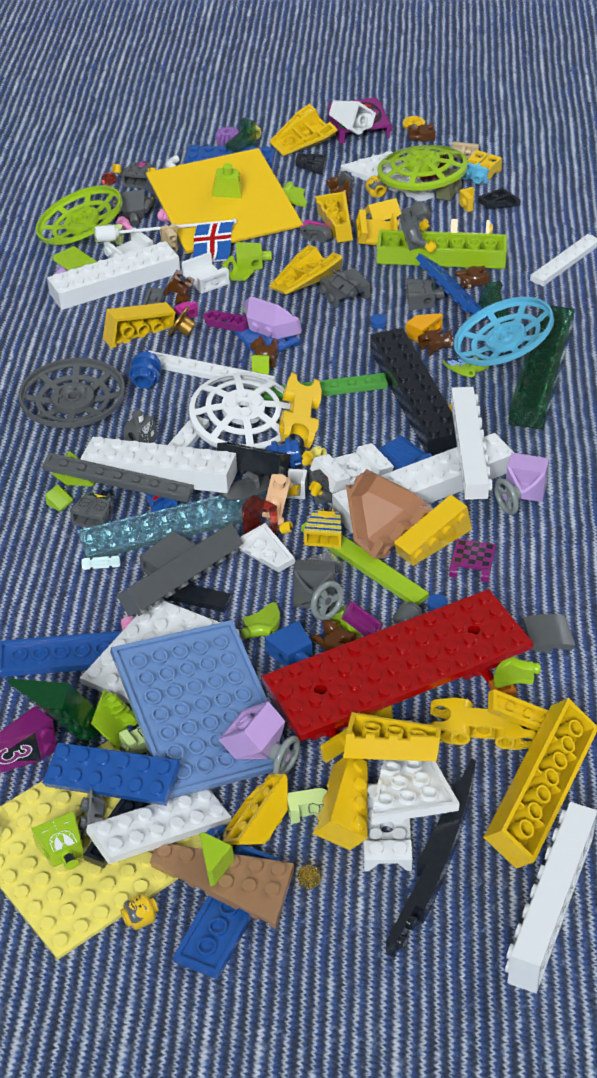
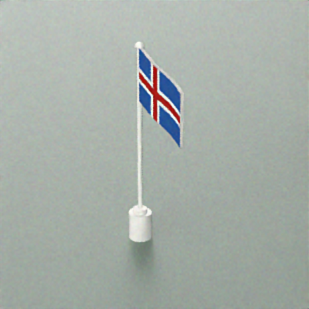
(208, 237)

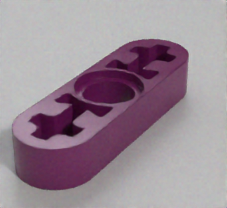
(236, 322)

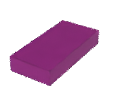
(360, 619)

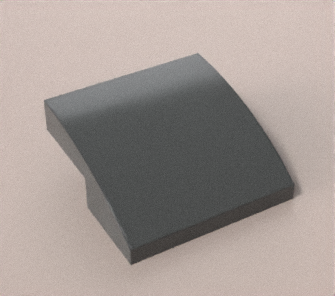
(548, 632)

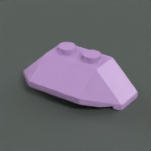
(270, 319)

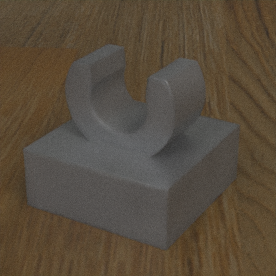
(343, 175)

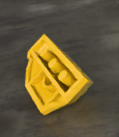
(259, 813)

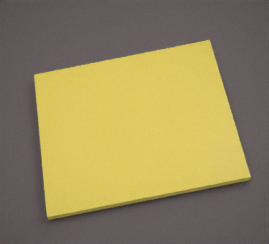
(64, 903)

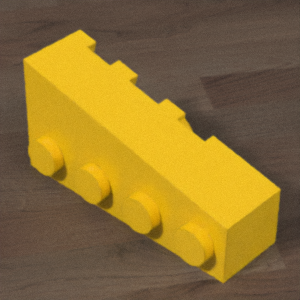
(335, 214)
(136, 321)
(434, 531)
(390, 739)
(345, 804)

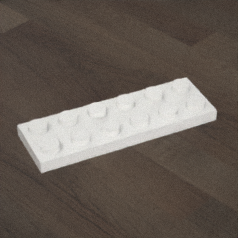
(157, 825)

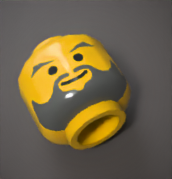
(375, 186)
(139, 911)

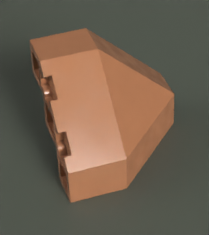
(382, 512)

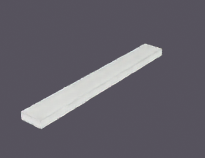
(202, 369)

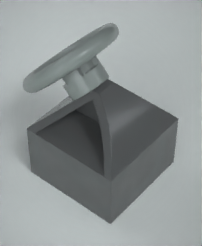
(316, 587)

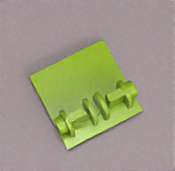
(112, 717)

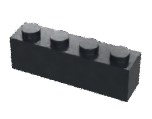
(257, 460)

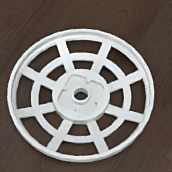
(233, 413)

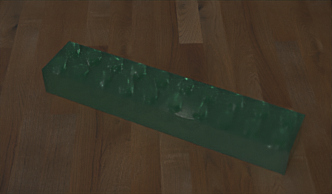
(541, 372)

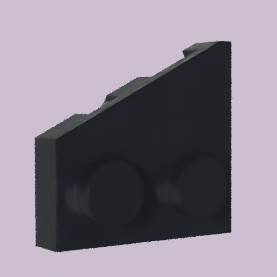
(311, 162)
(498, 199)

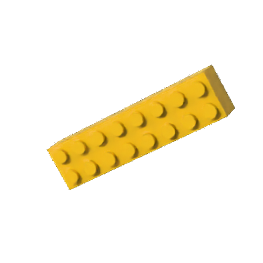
(541, 784)

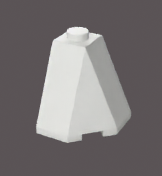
(352, 115)

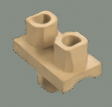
(466, 148)
(169, 234)

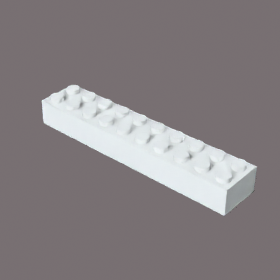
(434, 476)

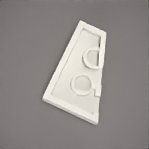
(266, 548)

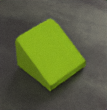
(261, 364)
(58, 498)

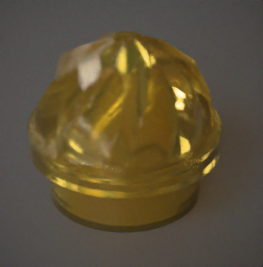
(309, 876)

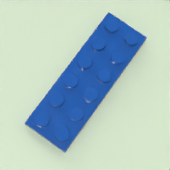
(199, 153)
(451, 286)
(52, 653)
(112, 773)
(215, 931)

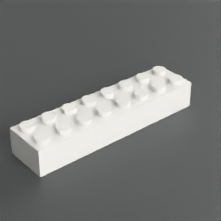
(113, 275)
(200, 467)
(550, 897)

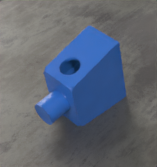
(289, 644)

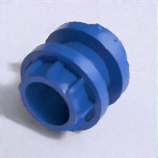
(145, 370)
(291, 447)

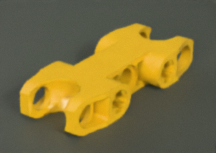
(301, 401)
(467, 722)

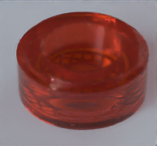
(109, 178)

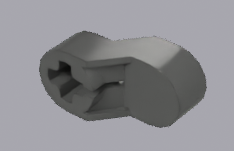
(316, 233)

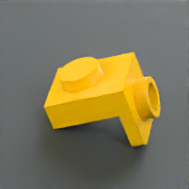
(466, 198)

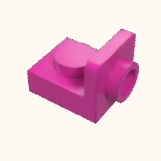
(192, 312)

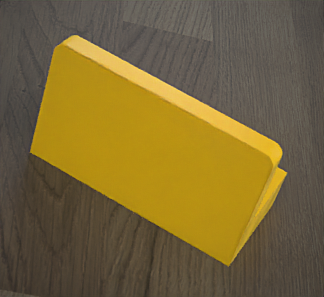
(383, 210)

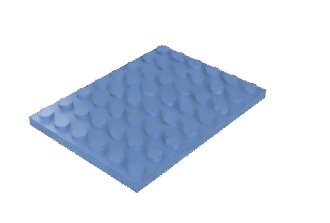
(187, 696)

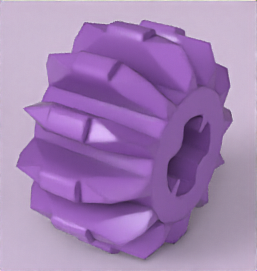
(225, 134)

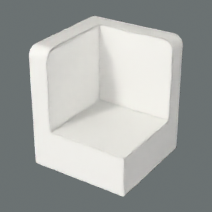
(297, 477)

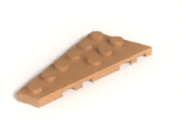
(248, 884)

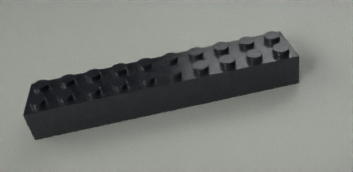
(414, 390)

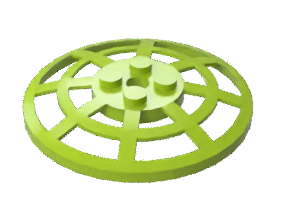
(419, 161)
(79, 218)

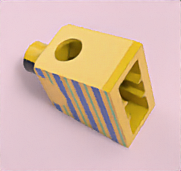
(323, 529)

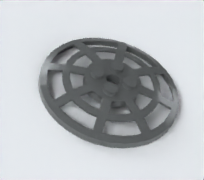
(62, 395)

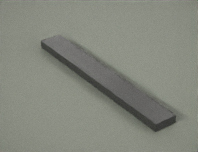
(118, 477)

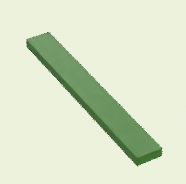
(341, 385)

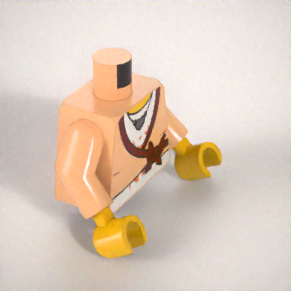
(277, 494)

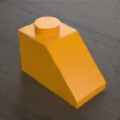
(421, 323)

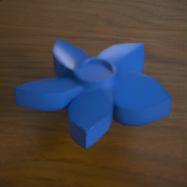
(216, 831)

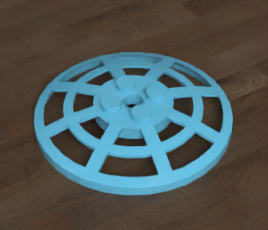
(504, 336)

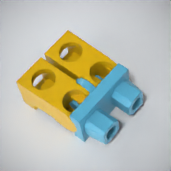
(482, 168)

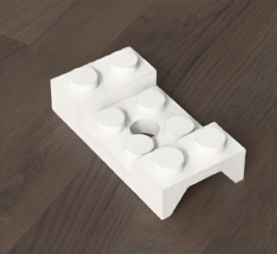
(345, 468)
(386, 847)

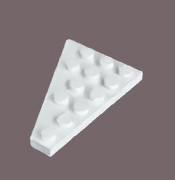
(367, 168)
(411, 791)

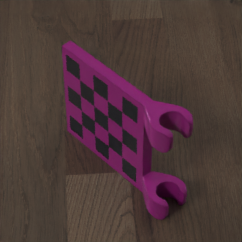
(473, 556)

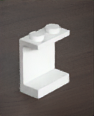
(137, 242)
(204, 273)

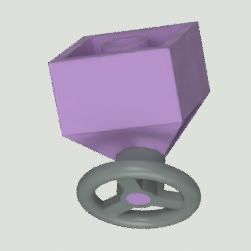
(524, 480)
(257, 736)

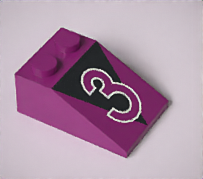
(27, 740)

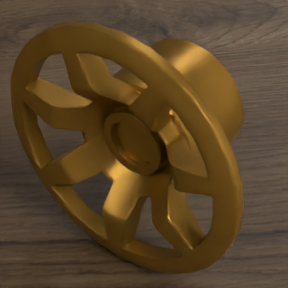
(183, 324)

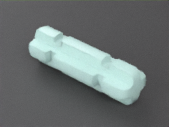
(100, 562)

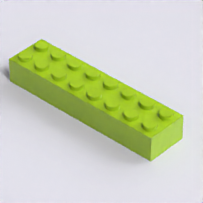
(451, 251)

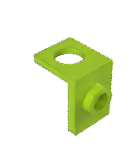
(236, 273)

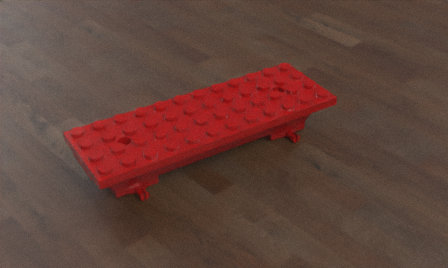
(395, 664)

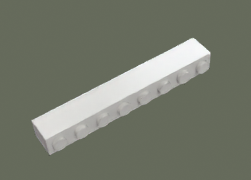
(470, 443)

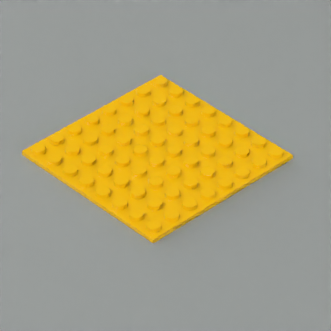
(188, 199)

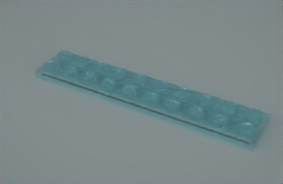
(154, 526)

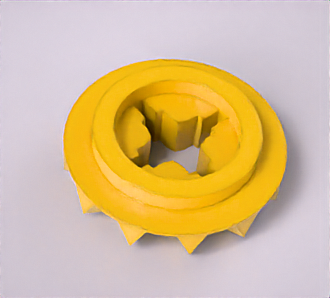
(413, 120)

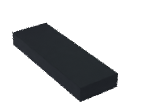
(202, 598)

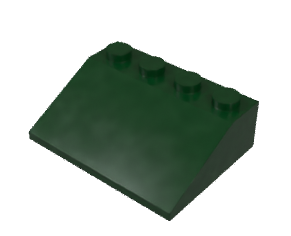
(62, 705)

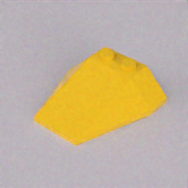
(302, 132)
(306, 270)

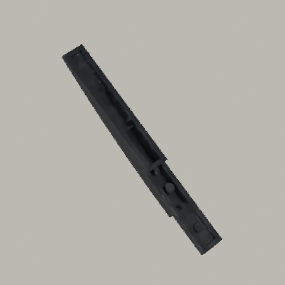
(432, 865)

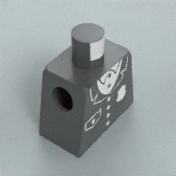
(140, 428)

